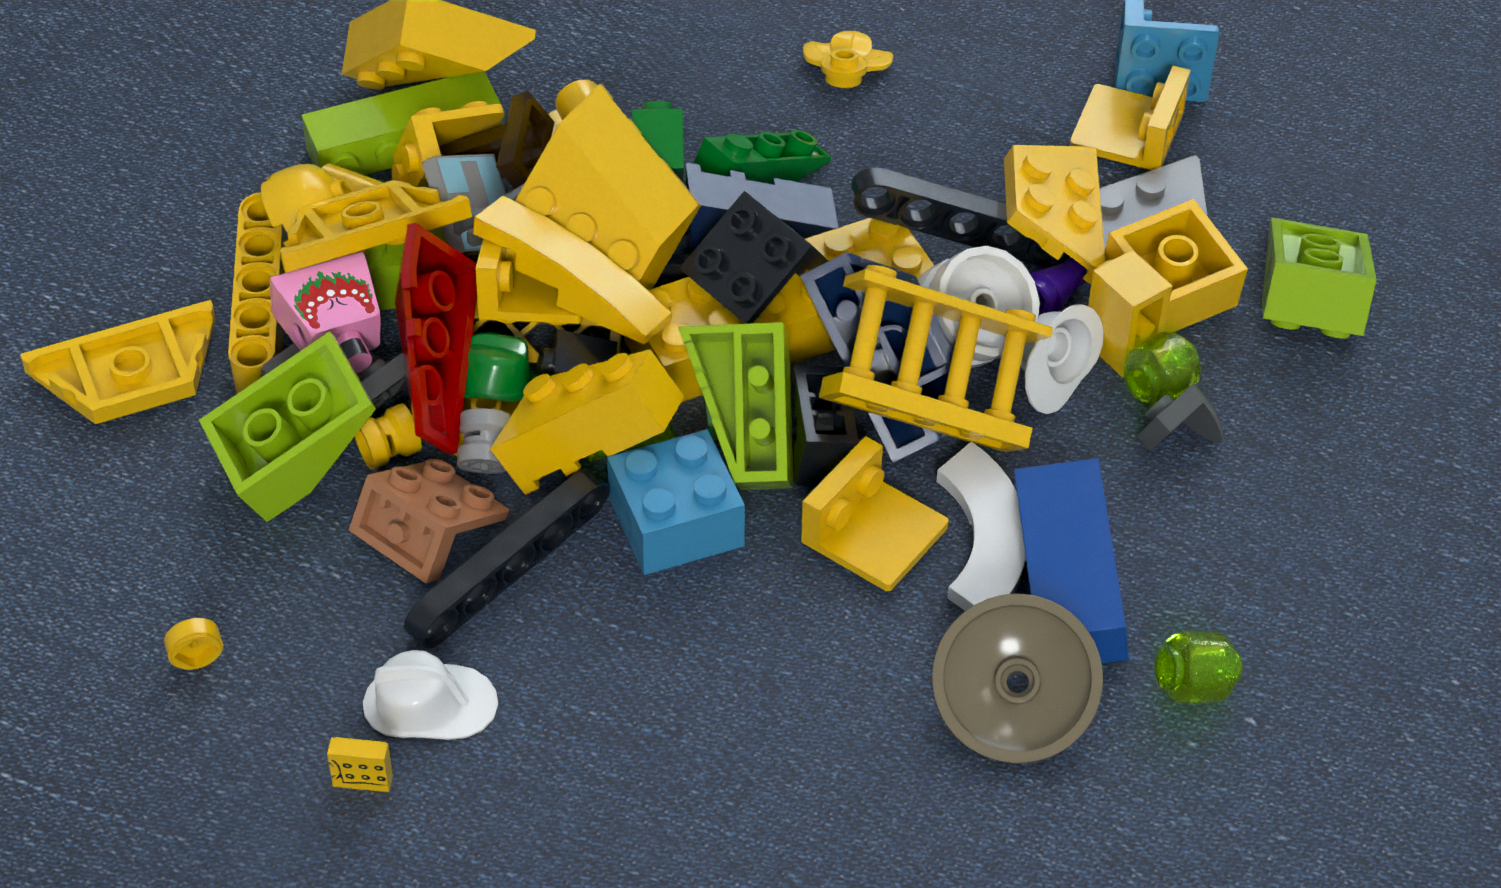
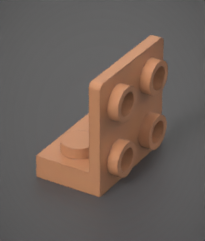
(418, 512)

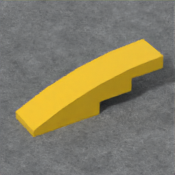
(585, 277)

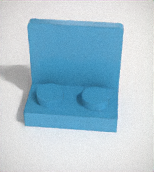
(1151, 48)

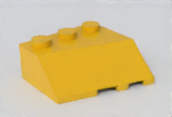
(426, 42)
(611, 188)

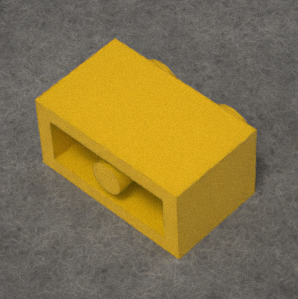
(1131, 305)

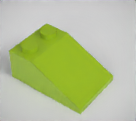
(1318, 278)
(289, 426)

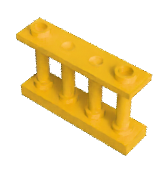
(903, 399)

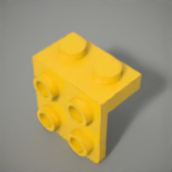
(434, 128)

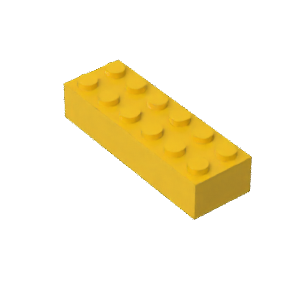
(792, 305)

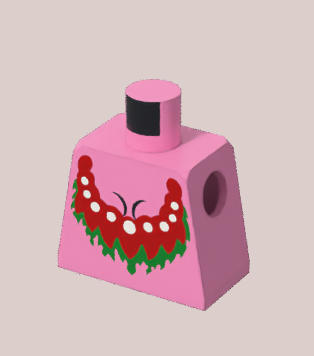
(330, 298)

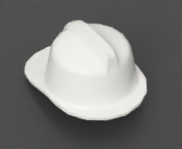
(1060, 363)
(428, 699)

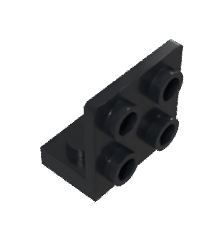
(749, 258)

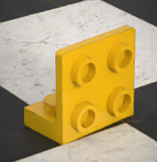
(1133, 125)
(511, 295)
(868, 522)

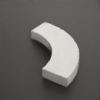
(995, 517)

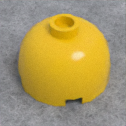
(297, 187)

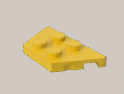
(1057, 200)
(366, 220)
(128, 364)

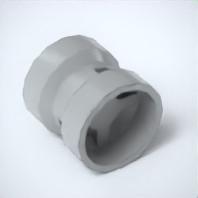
(480, 431)

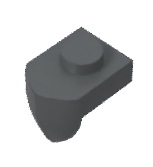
(1191, 408)

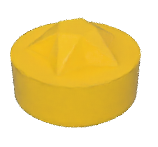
(193, 643)

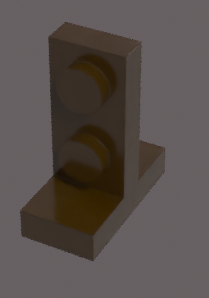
(515, 144)

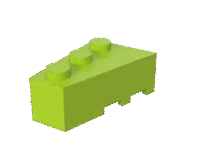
(748, 397)

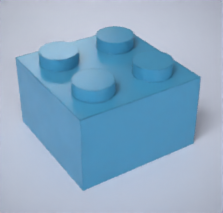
(676, 501)

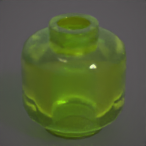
(1162, 367)
(1198, 667)

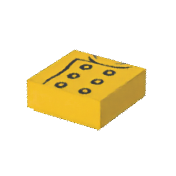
(360, 764)

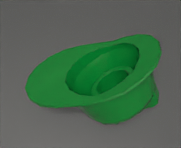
(497, 367)

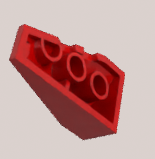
(435, 328)

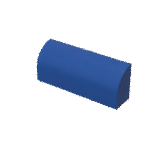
(1073, 549)

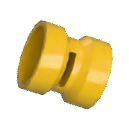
(388, 437)

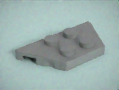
(1151, 193)

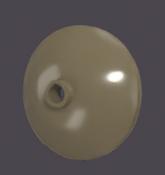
(1010, 638)

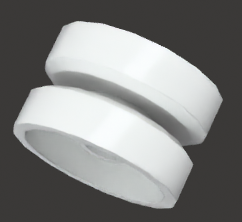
(985, 278)

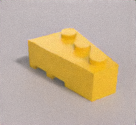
(585, 412)

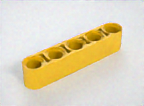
(254, 330)

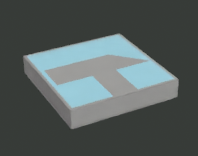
(466, 176)

